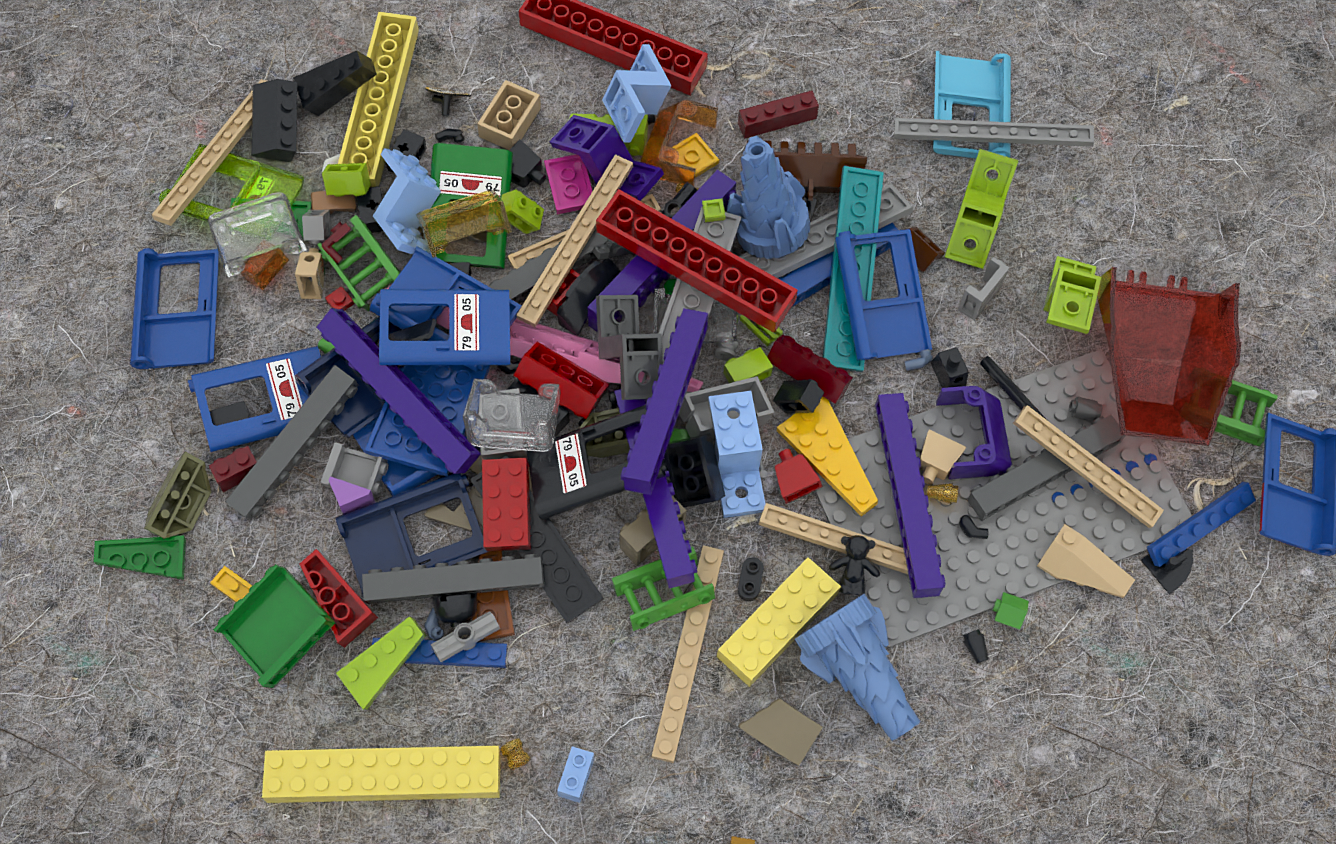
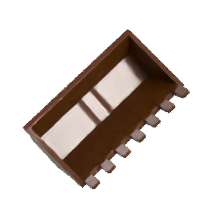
(818, 170)

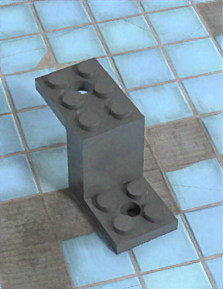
(624, 342)

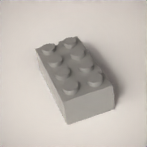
(696, 407)

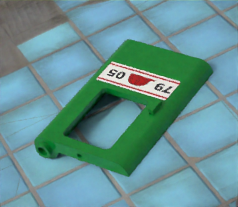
(469, 171)

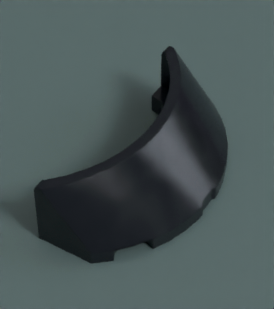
(582, 292)

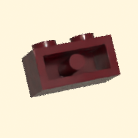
(233, 468)

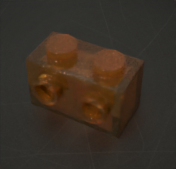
(264, 267)

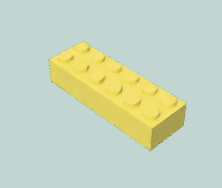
(778, 622)

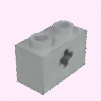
(316, 225)

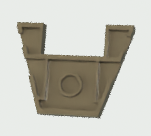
(458, 517)

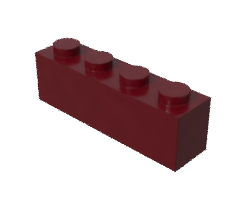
(778, 114)
(804, 365)

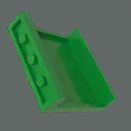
(274, 625)

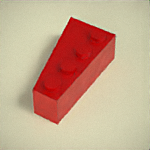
(337, 598)

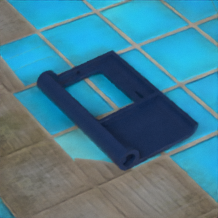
(365, 404)
(379, 537)

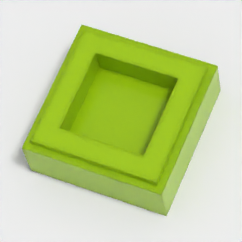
(713, 210)

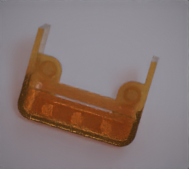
(657, 150)

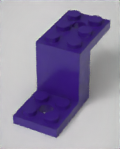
(597, 146)

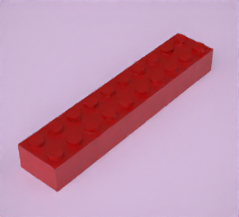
(613, 38)
(696, 260)

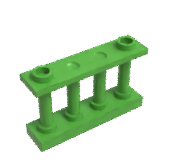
(382, 260)
(1233, 426)
(645, 577)

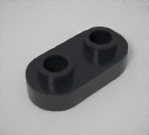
(751, 578)

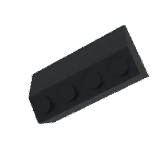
(274, 120)

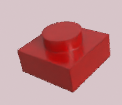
(339, 299)

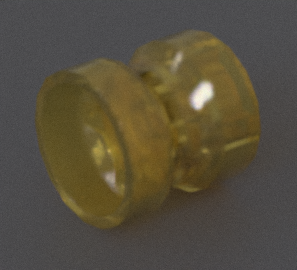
(515, 754)

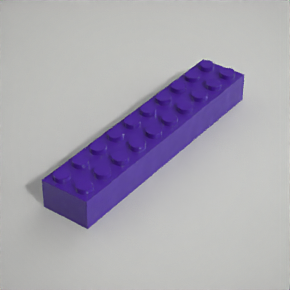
(644, 277)

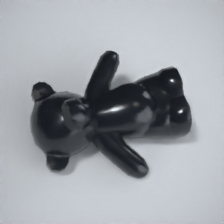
(855, 562)

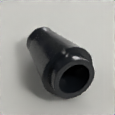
(976, 645)

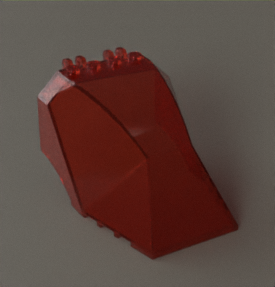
(1169, 355)

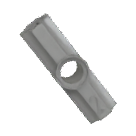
(477, 629)

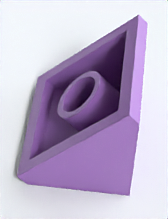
(350, 496)

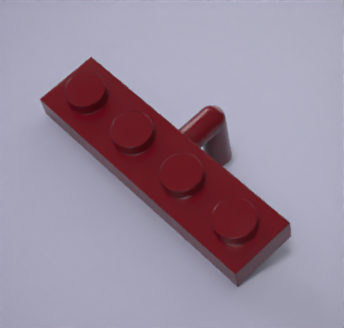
(338, 231)

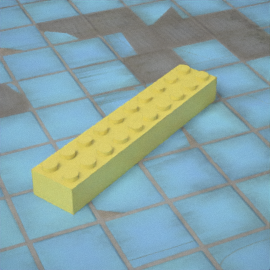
(380, 97)
(381, 774)

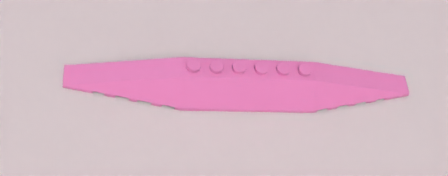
(572, 347)

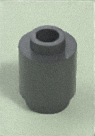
(1085, 409)

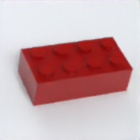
(578, 387)
(506, 504)

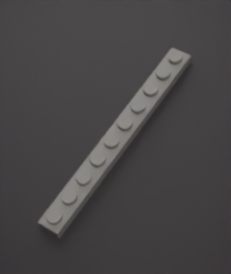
(994, 132)

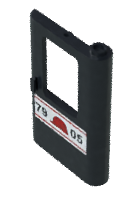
(563, 474)

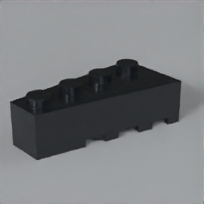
(333, 81)

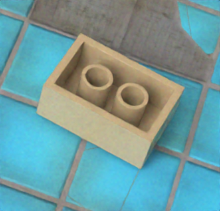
(509, 115)

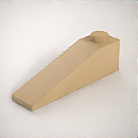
(1080, 561)

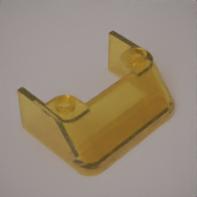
(463, 219)

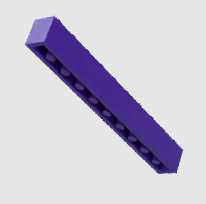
(399, 392)
(664, 406)
(908, 496)
(663, 516)

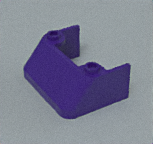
(992, 456)

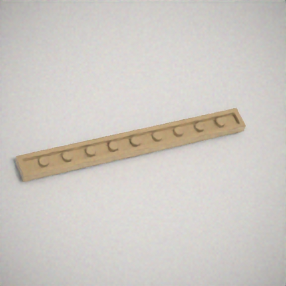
(205, 164)
(573, 242)
(686, 662)

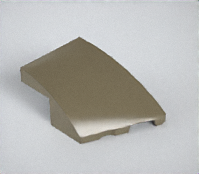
(783, 730)

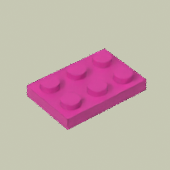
(568, 183)

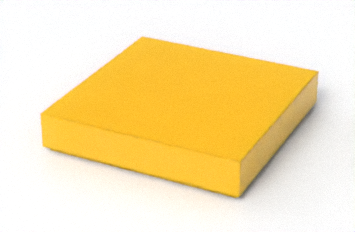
(696, 154)

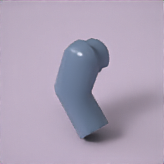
(919, 362)
(432, 626)

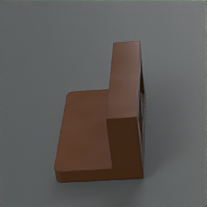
(925, 249)

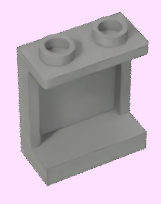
(975, 301)
(355, 468)

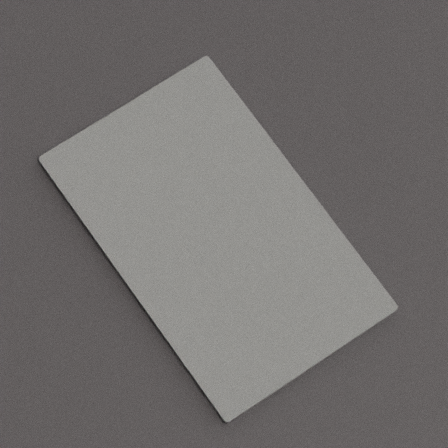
(1020, 534)

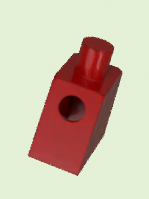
(795, 476)

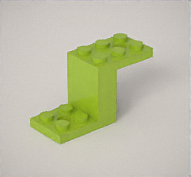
(981, 208)
(1072, 295)

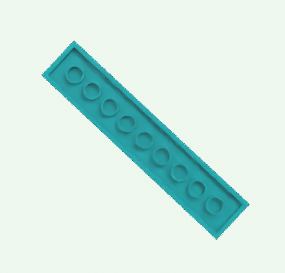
(860, 214)

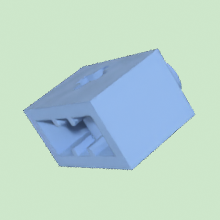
(575, 774)

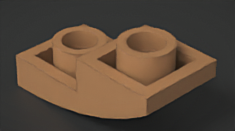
(322, 201)

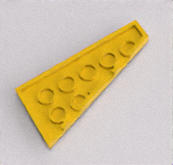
(829, 453)

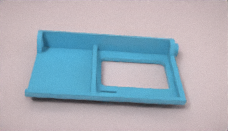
(972, 84)

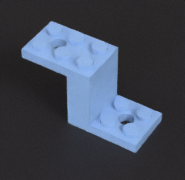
(636, 93)
(407, 196)
(738, 452)

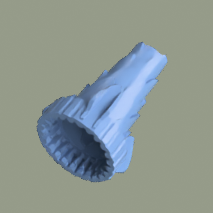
(771, 204)
(853, 650)

